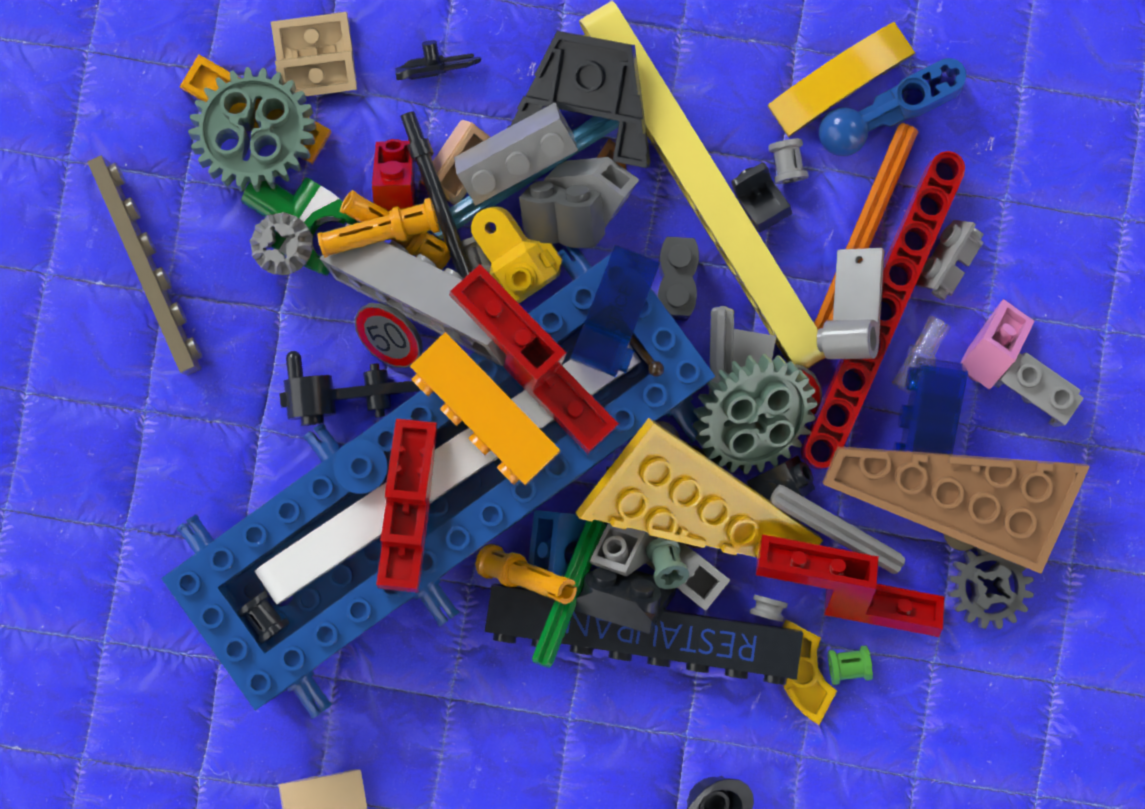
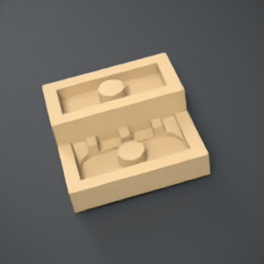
(315, 53)
(331, 791)

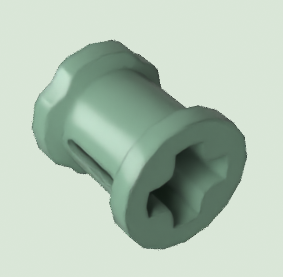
(667, 563)

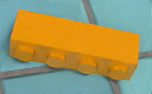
(485, 409)

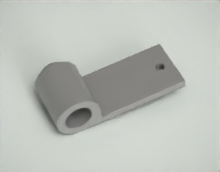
(856, 306)

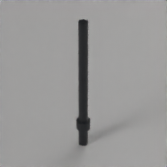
(421, 152)

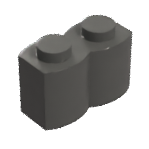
(562, 215)
(677, 267)

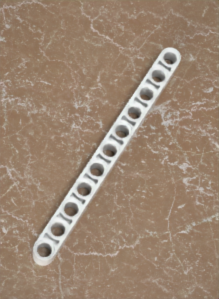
(364, 519)

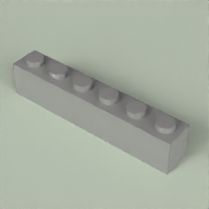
(412, 288)

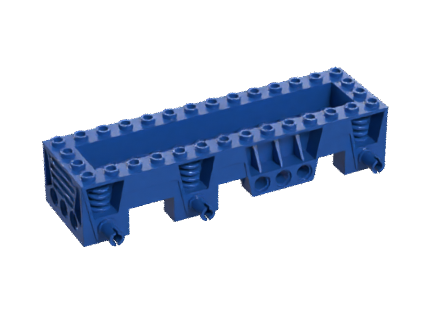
(346, 598)

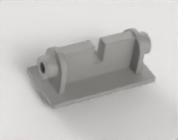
(957, 243)

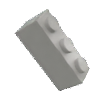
(515, 154)

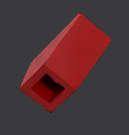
(393, 175)

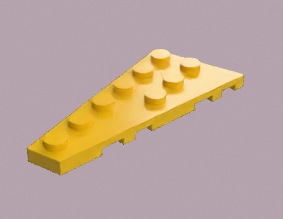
(685, 498)

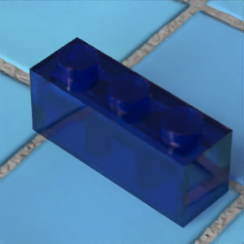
(932, 407)

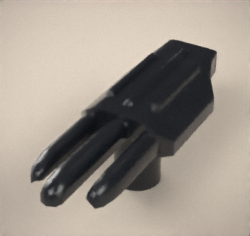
(433, 64)

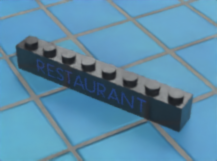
(676, 637)

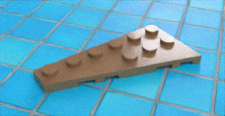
(985, 501)

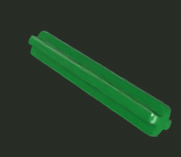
(561, 613)

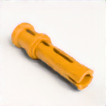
(398, 225)
(421, 243)
(514, 571)

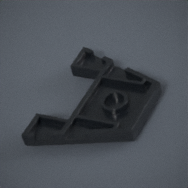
(594, 80)

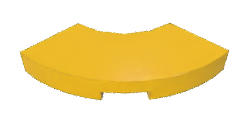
(810, 690)

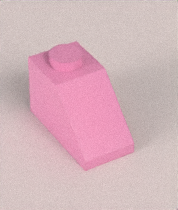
(997, 344)

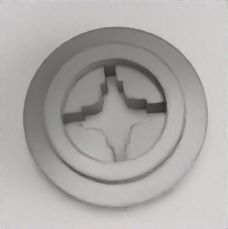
(297, 250)

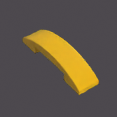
(840, 78)

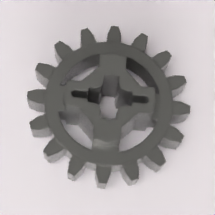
(979, 600)

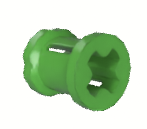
(850, 665)

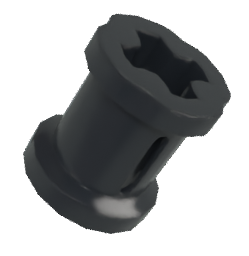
(263, 617)

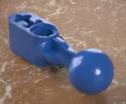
(846, 130)

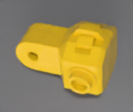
(516, 262)

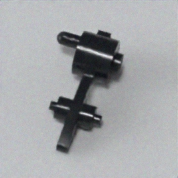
(314, 397)

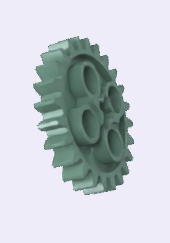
(218, 125)
(754, 413)

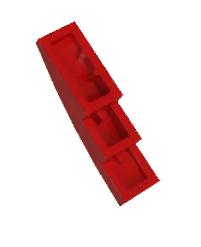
(407, 505)

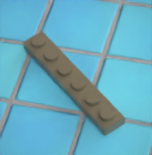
(153, 280)

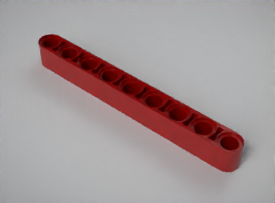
(895, 296)

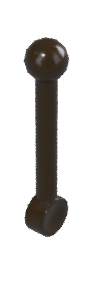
(655, 367)

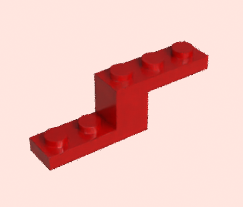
(533, 358)
(850, 585)

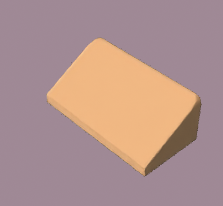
(462, 138)

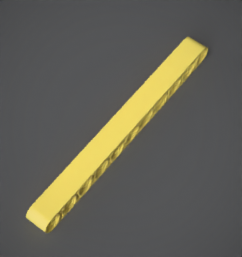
(714, 201)

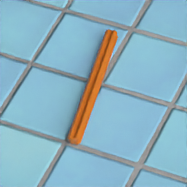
(874, 205)

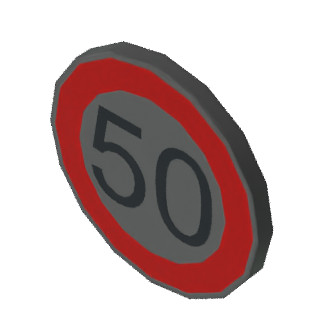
(388, 335)

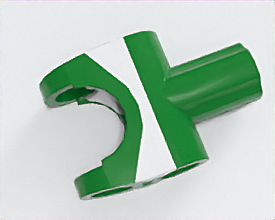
(309, 203)

